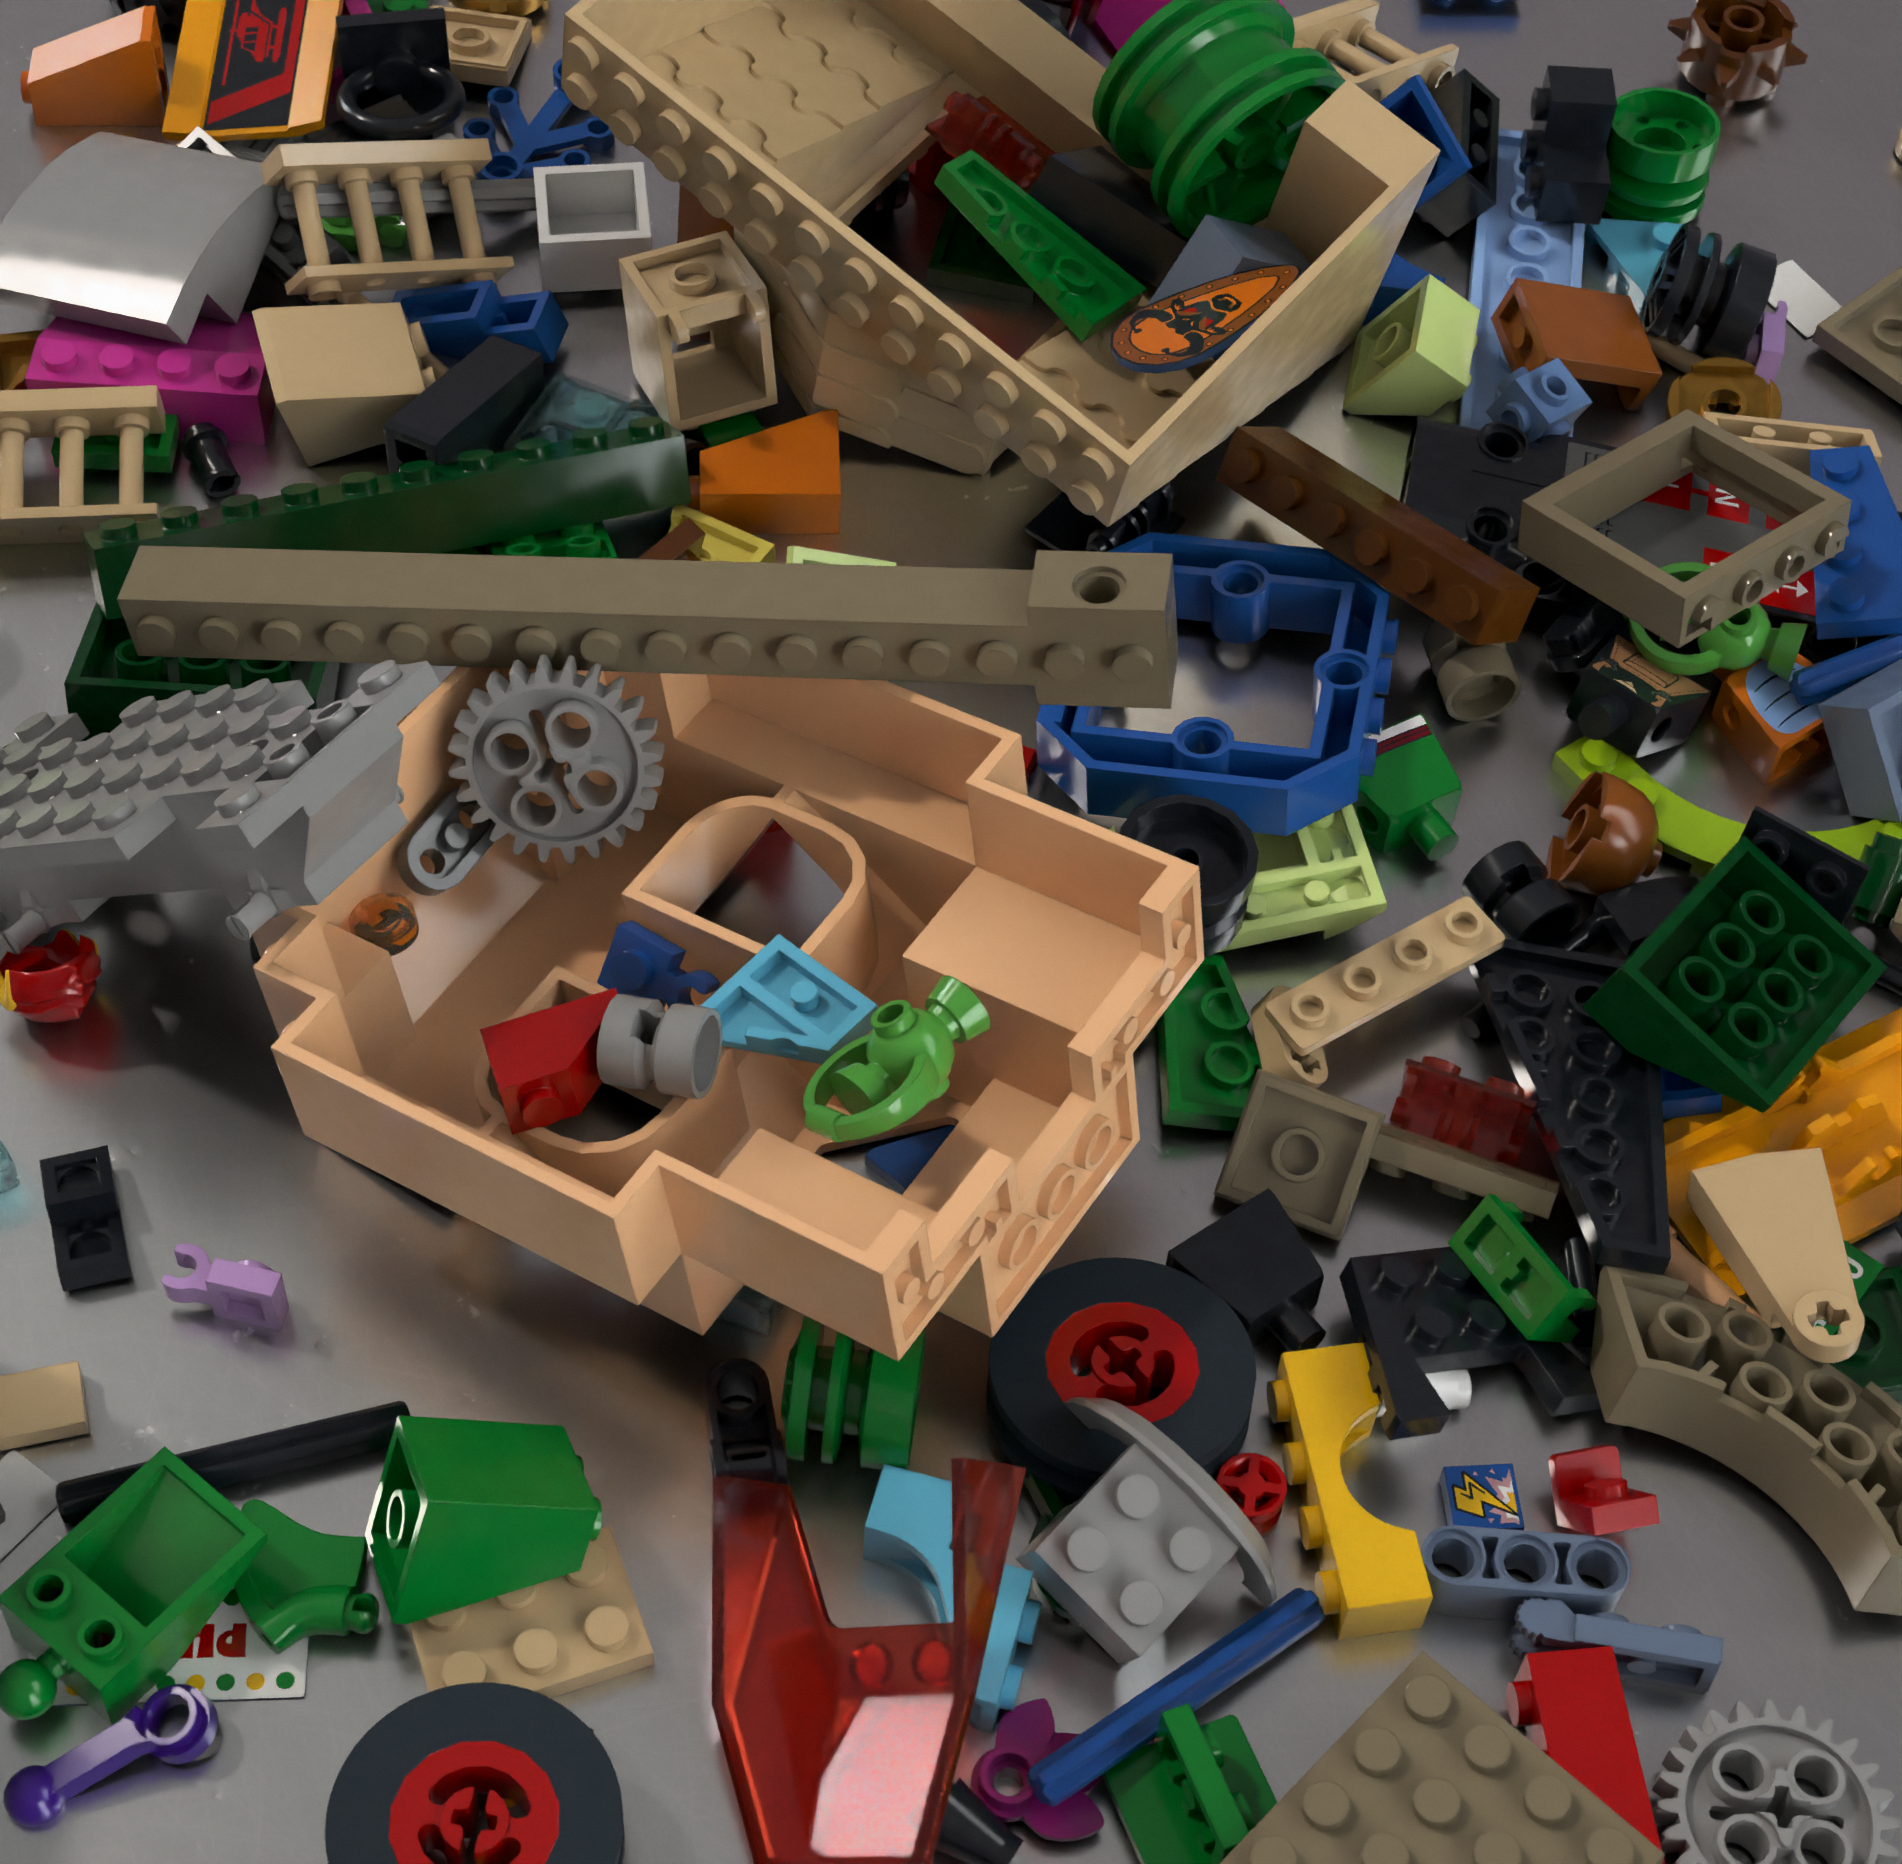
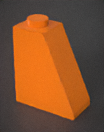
(101, 75)
(775, 479)

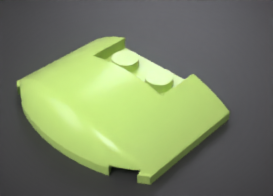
(1311, 882)

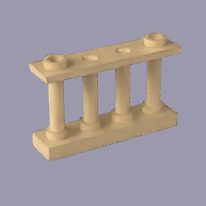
(1349, 30)
(405, 166)
(72, 418)

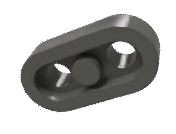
(446, 843)

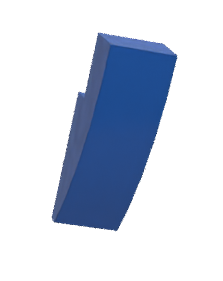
(467, 314)

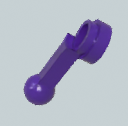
(39, 1792)

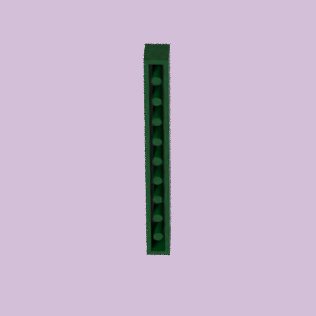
(424, 504)

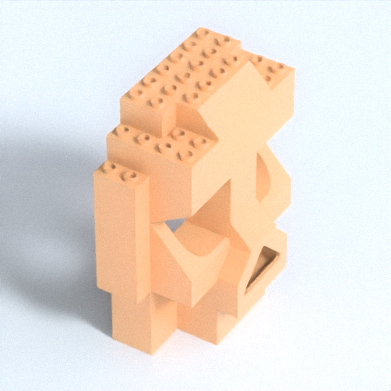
(941, 873)

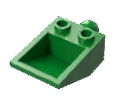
(139, 1571)

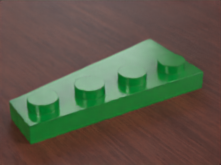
(1049, 255)

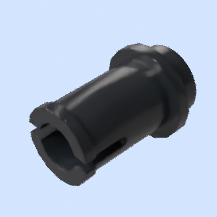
(206, 448)

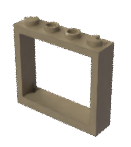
(1561, 520)

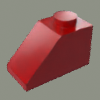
(547, 1061)

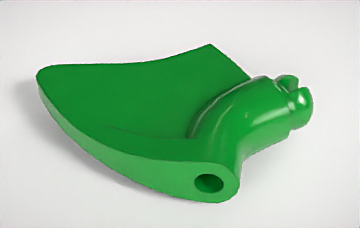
(304, 1582)

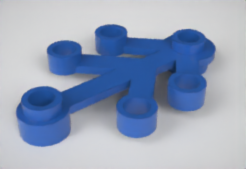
(536, 137)

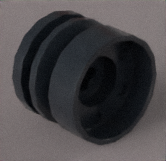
(1701, 291)

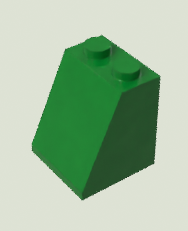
(476, 1513)

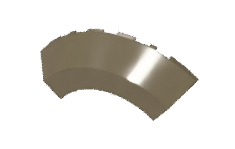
(1765, 1412)

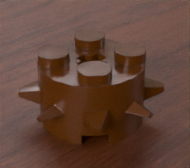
(1736, 48)

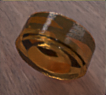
(385, 921)

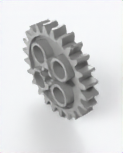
(503, 775)
(1775, 1814)

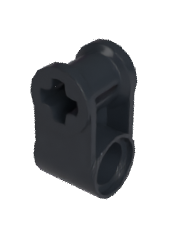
(747, 1439)

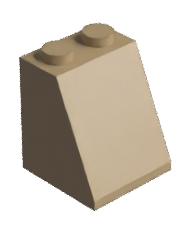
(341, 372)

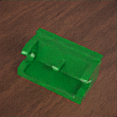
(1519, 1272)

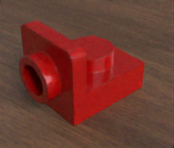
(1594, 1496)

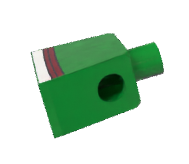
(1410, 793)

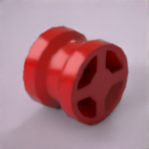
(1255, 1480)

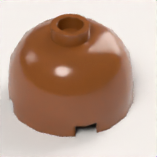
(1607, 838)

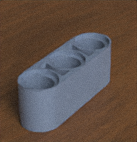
(1547, 1557)

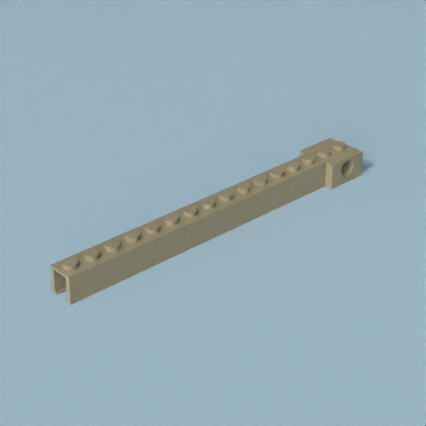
(1073, 626)

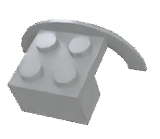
(1142, 1538)

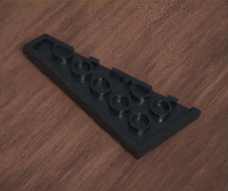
(1591, 1095)

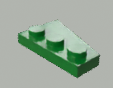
(1206, 1052)

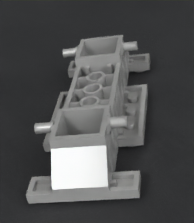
(201, 797)

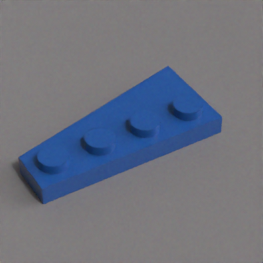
(1862, 585)

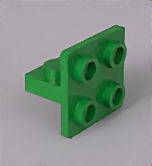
(1190, 1790)

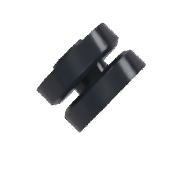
(1213, 840)

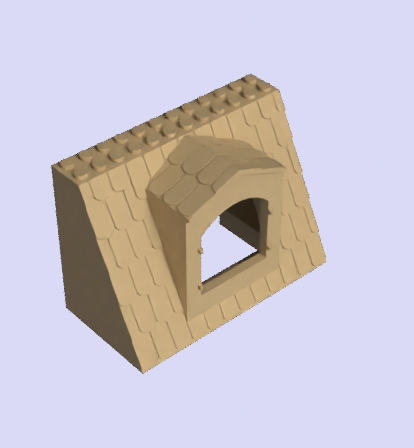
(816, 106)

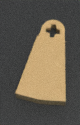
(1784, 1245)

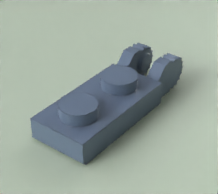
(1645, 1654)

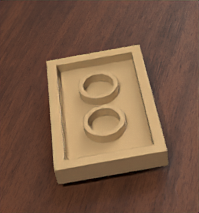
(542, 1635)

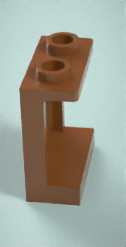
(1585, 328)

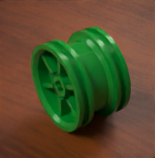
(1212, 106)

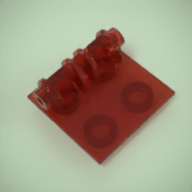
(992, 135)
(1438, 1085)

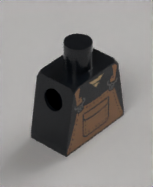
(1634, 701)

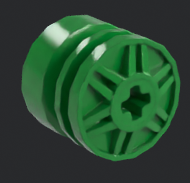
(1660, 155)
(850, 1395)

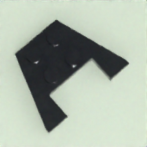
(1434, 1316)

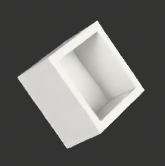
(589, 222)

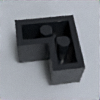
(1568, 144)

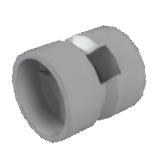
(649, 1044)

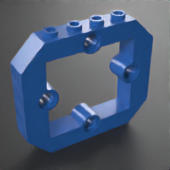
(1270, 787)

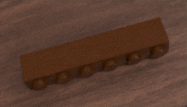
(1378, 535)

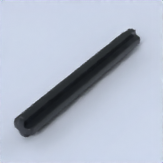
(251, 1456)

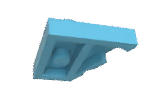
(1632, 251)

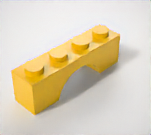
(1368, 1569)

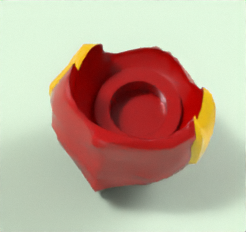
(50, 980)

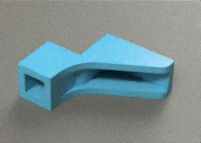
(913, 1534)

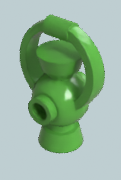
(1730, 644)
(903, 1054)

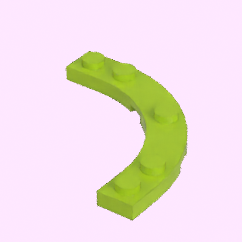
(1683, 827)

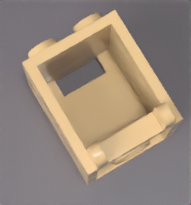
(693, 291)

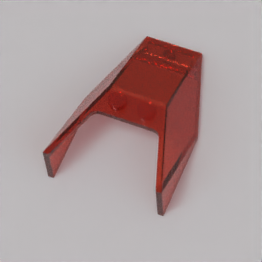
(833, 1731)

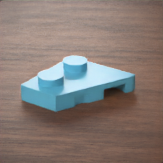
(790, 1006)

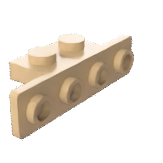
(1383, 975)

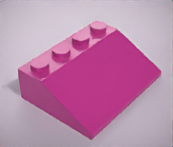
(210, 379)

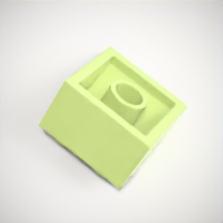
(1414, 354)

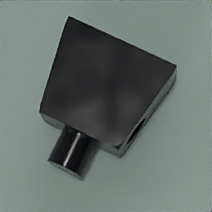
(1259, 1270)

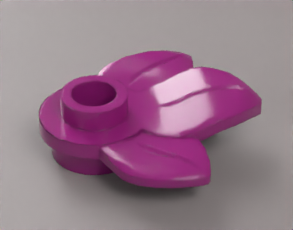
(1021, 1742)

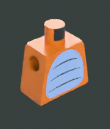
(1767, 721)

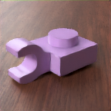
(1768, 343)
(235, 1290)

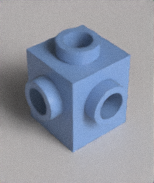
(1540, 400)

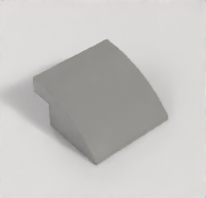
(137, 236)

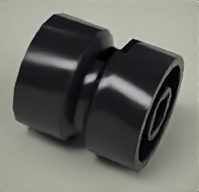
(1518, 897)

